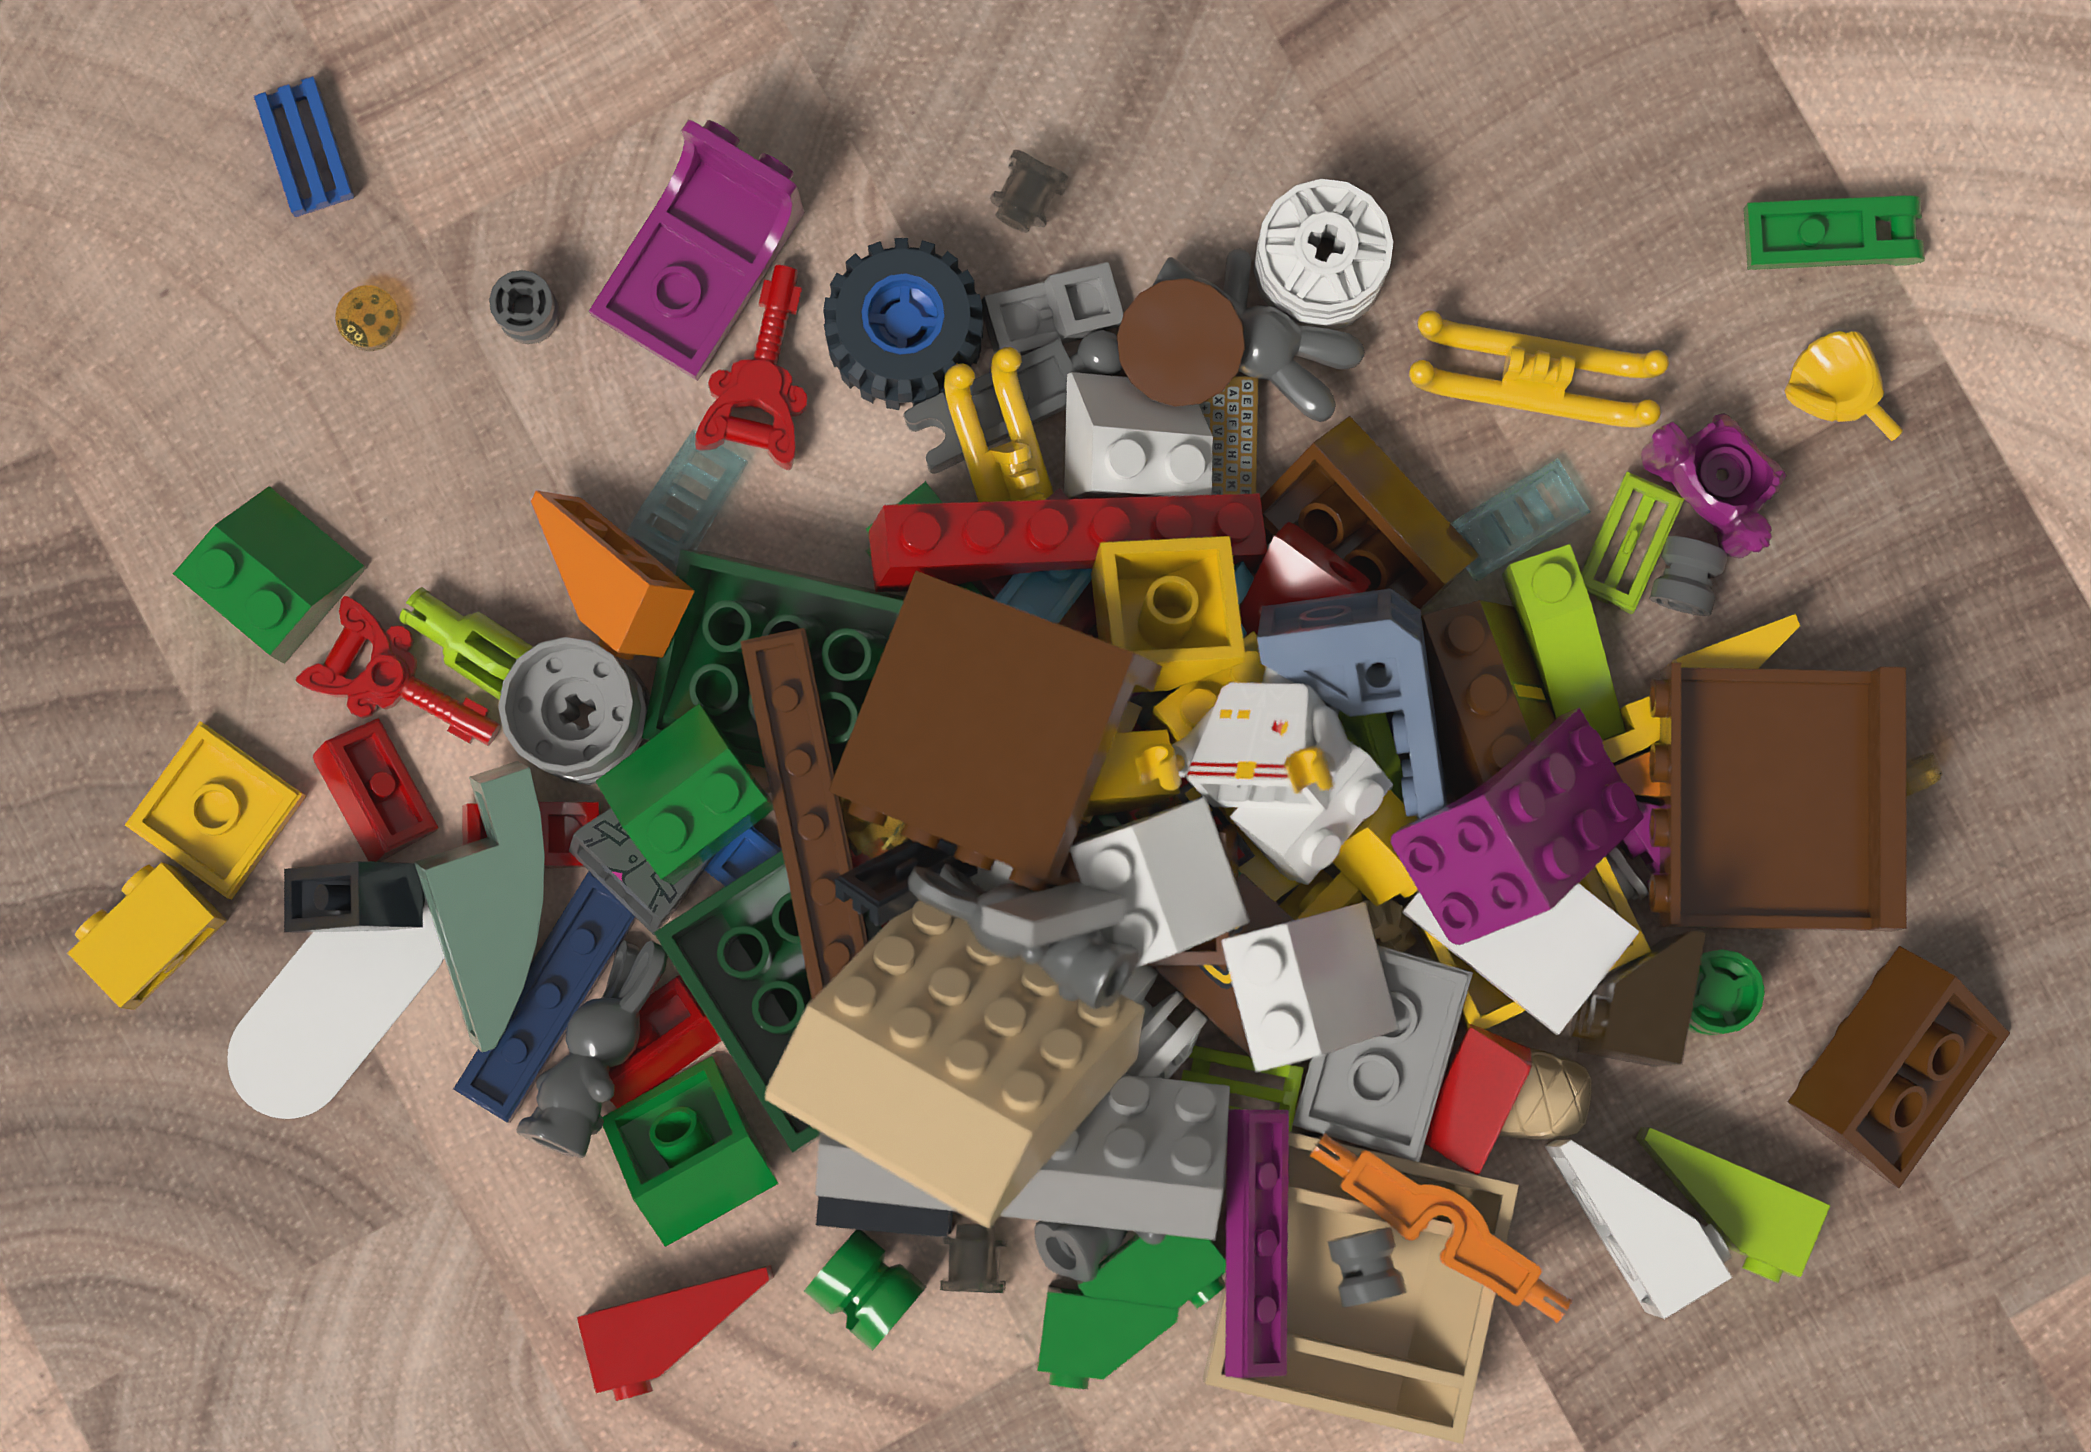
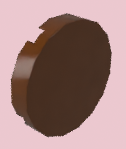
(1181, 342)

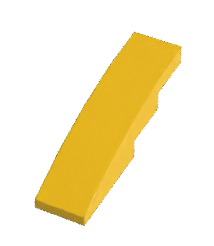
(1739, 652)

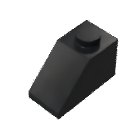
(353, 897)

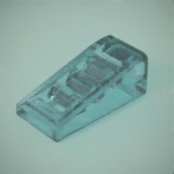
(654, 506)
(1488, 538)

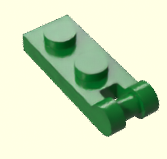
(1832, 232)

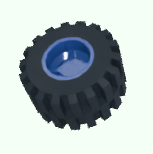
(902, 322)

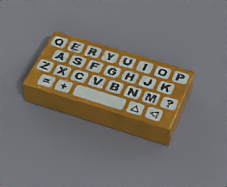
(1234, 431)

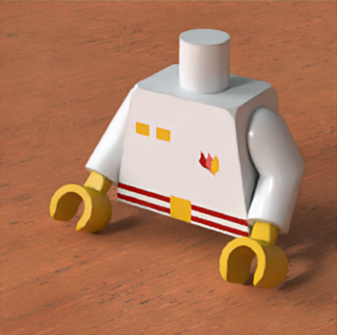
(1256, 749)

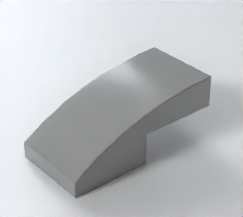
(1060, 307)

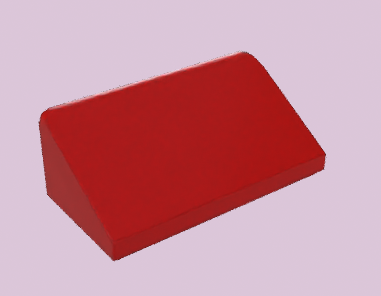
(374, 791)
(670, 1039)
(1477, 1097)

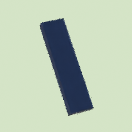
(554, 989)

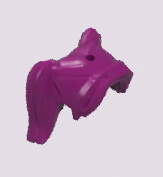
(1726, 504)

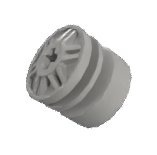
(543, 699)

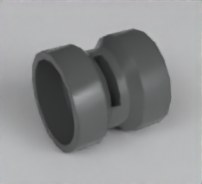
(533, 316)
(1687, 582)
(1367, 1267)

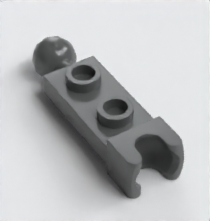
(1042, 385)

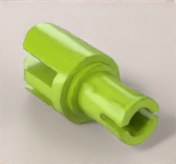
(470, 643)

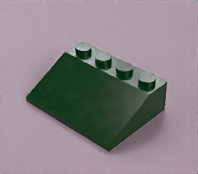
(753, 600)
(749, 976)

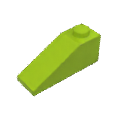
(1564, 637)
(1750, 1212)

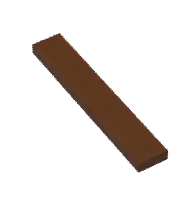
(805, 811)

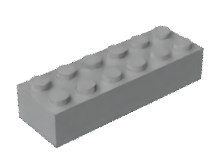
(1135, 1163)

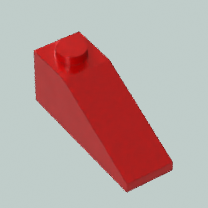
(650, 1335)

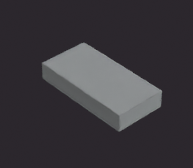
(1053, 914)

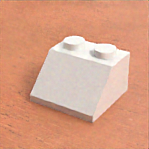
(1131, 444)
(1309, 840)
(1172, 880)

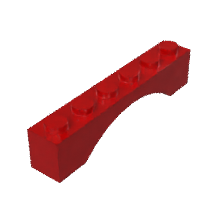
(1019, 537)

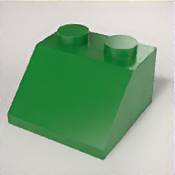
(270, 572)
(684, 795)
(688, 1152)
(1160, 1273)
(1095, 1335)

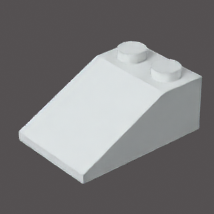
(1655, 1245)

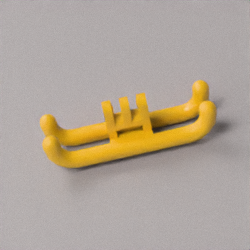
(1537, 373)
(1009, 470)

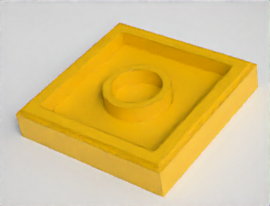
(215, 810)

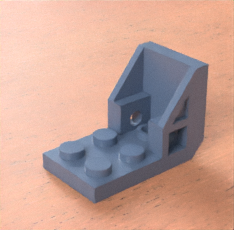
(1334, 651)

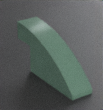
(490, 901)

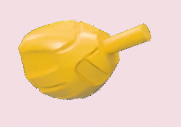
(1840, 381)

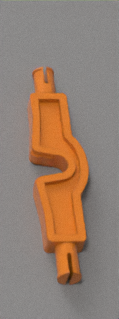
(1469, 1247)

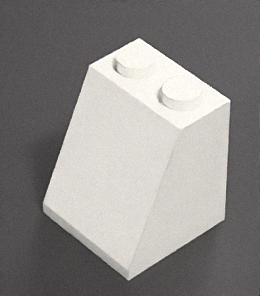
(1310, 986)

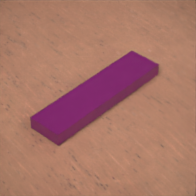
(1257, 1243)

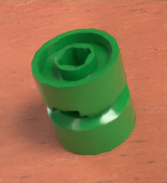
(1726, 993)
(865, 1288)

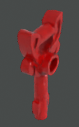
(759, 382)
(389, 677)

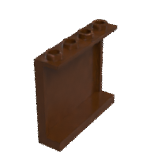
(987, 730)
(1780, 799)

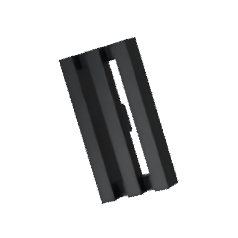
(883, 880)

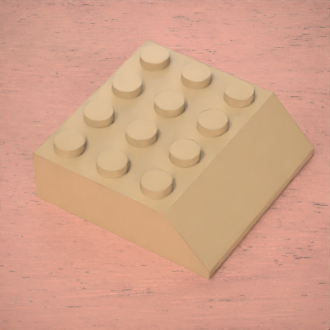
(951, 1062)
(1388, 1360)

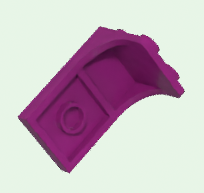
(701, 249)
(1521, 834)

